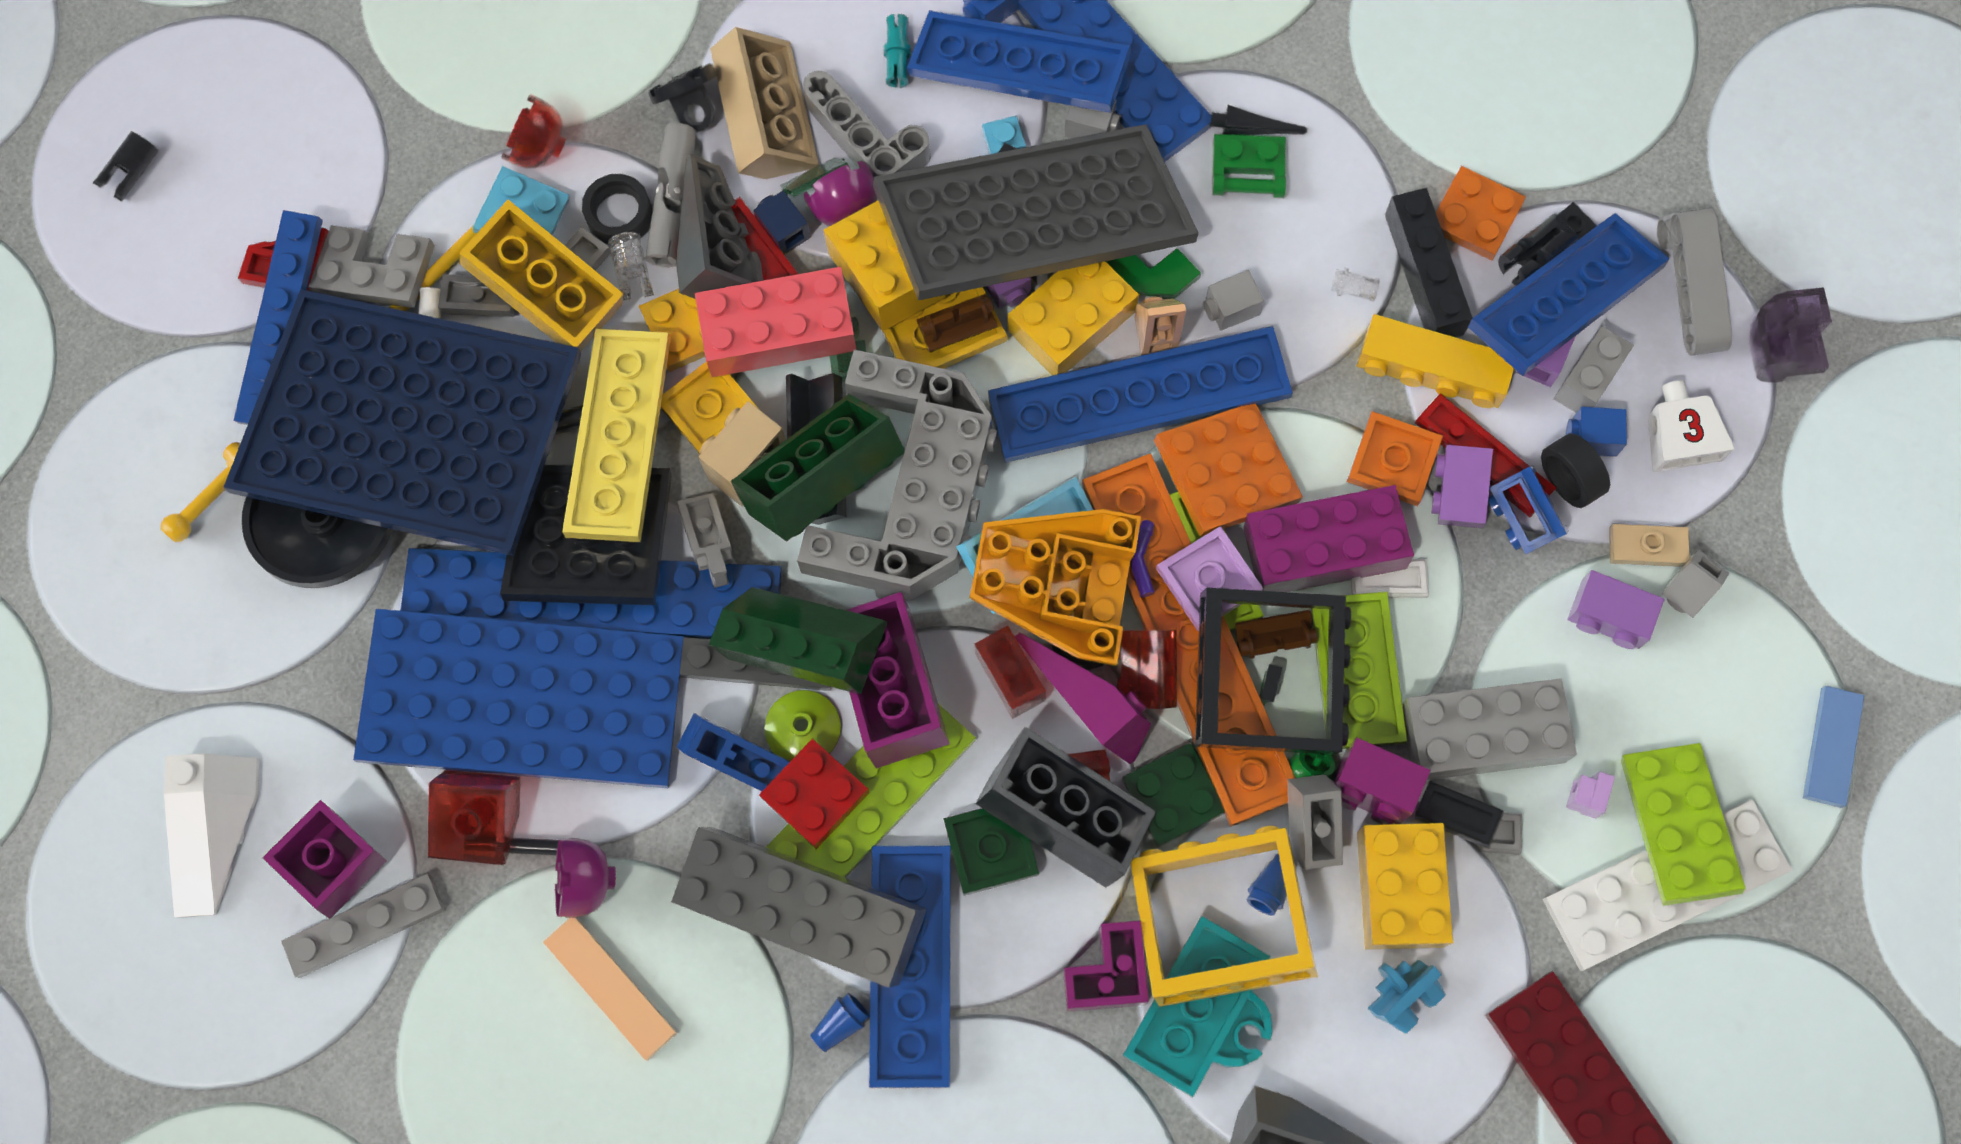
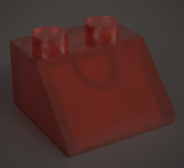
(472, 816)

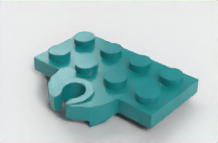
(1189, 1036)

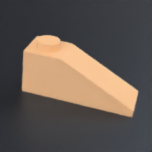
(1159, 324)

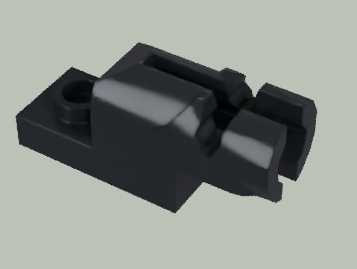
(1546, 242)

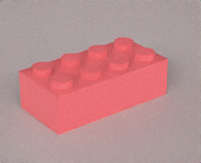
(775, 322)

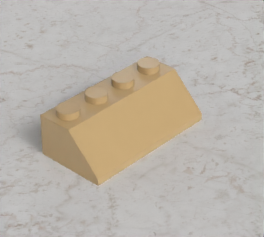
(763, 104)

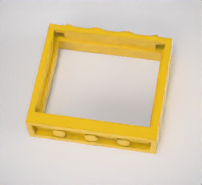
(1232, 978)

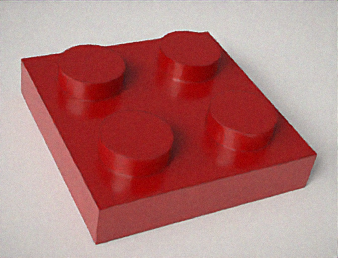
(814, 793)

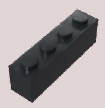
(1428, 263)

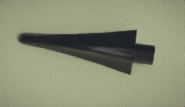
(1242, 122)

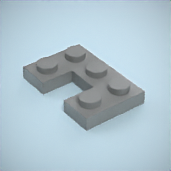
(344, 276)

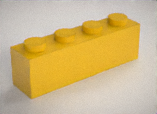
(1435, 362)

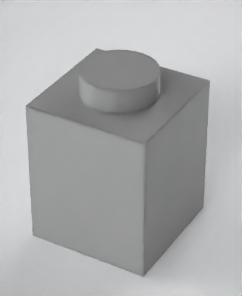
(1087, 122)
(1233, 300)
(1695, 584)

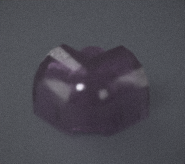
(1788, 335)

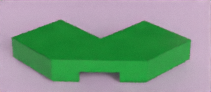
(1164, 280)

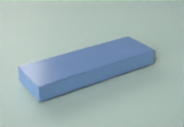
(1833, 746)

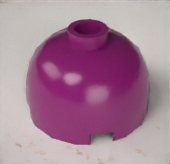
(841, 193)
(581, 878)

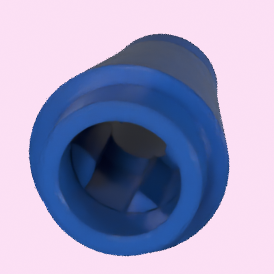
(1268, 891)
(840, 1022)

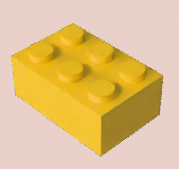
(874, 267)
(1072, 315)
(1404, 886)

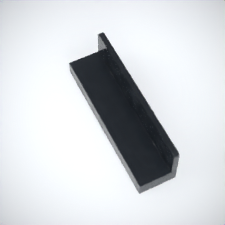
(803, 404)

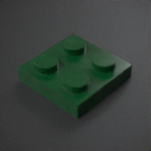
(1177, 791)
(988, 851)

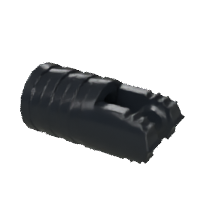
(132, 158)

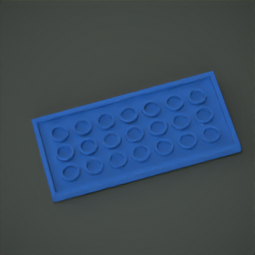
(519, 699)

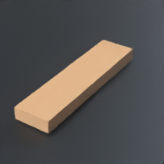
(610, 988)

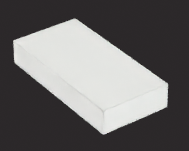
(1398, 584)

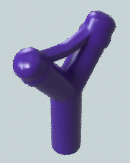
(1138, 562)

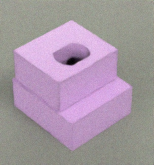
(1591, 794)

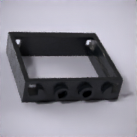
(1209, 668)

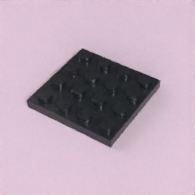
(585, 570)

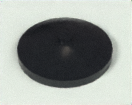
(309, 546)

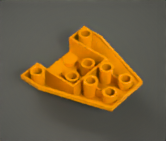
(1060, 577)

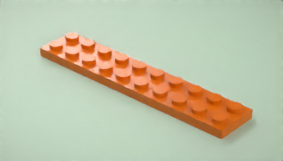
(1244, 779)

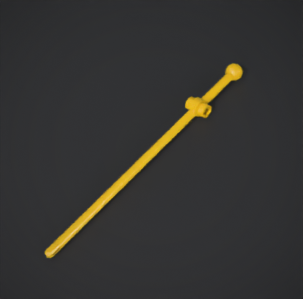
(178, 526)

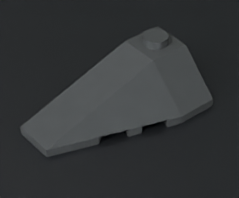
(710, 238)
(1280, 1119)

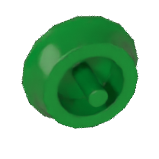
(1313, 764)

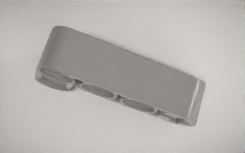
(860, 128)
(1699, 278)

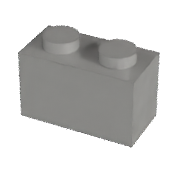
(1594, 370)
(1315, 821)

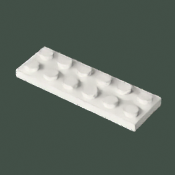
(1624, 904)

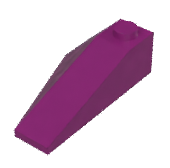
(1103, 708)

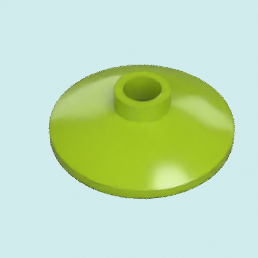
(822, 720)

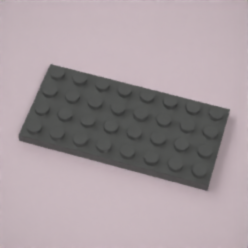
(1033, 211)

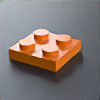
(1478, 212)
(1395, 455)

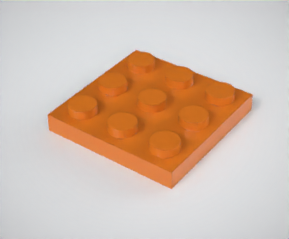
(1227, 468)

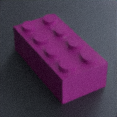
(1328, 540)
(898, 702)

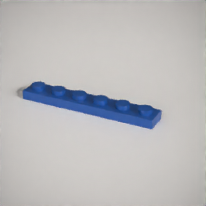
(287, 274)

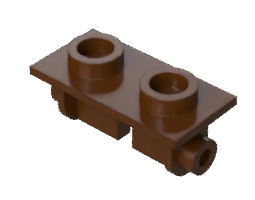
(957, 323)
(1275, 633)

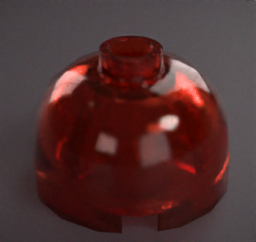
(535, 135)

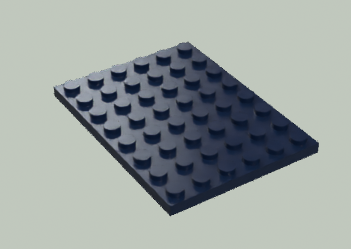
(405, 422)

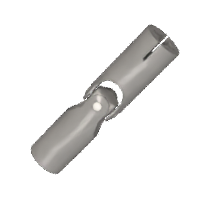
(664, 226)

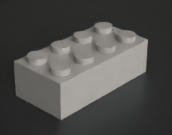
(1489, 729)

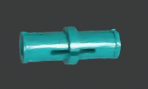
(897, 50)

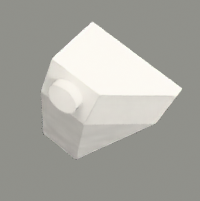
(205, 821)

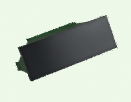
(1270, 684)

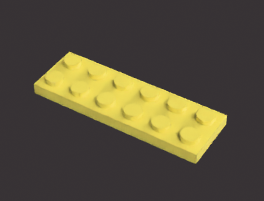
(617, 436)

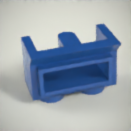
(1541, 504)

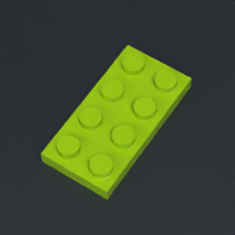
(1372, 674)
(1682, 824)

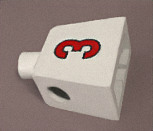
(1686, 430)

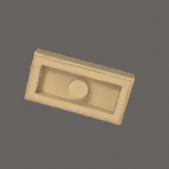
(1649, 545)

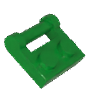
(1248, 156)

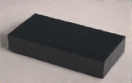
(1460, 814)

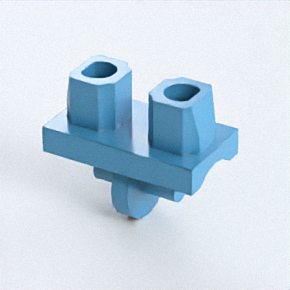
(1401, 989)

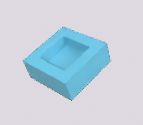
(1001, 132)

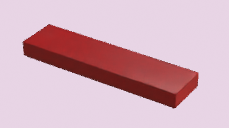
(1461, 430)

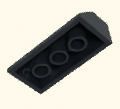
(1066, 808)

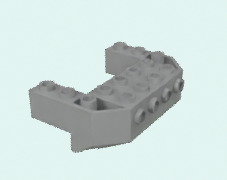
(933, 488)

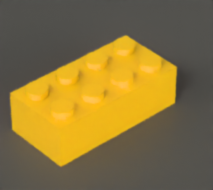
(540, 277)

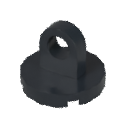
(686, 90)

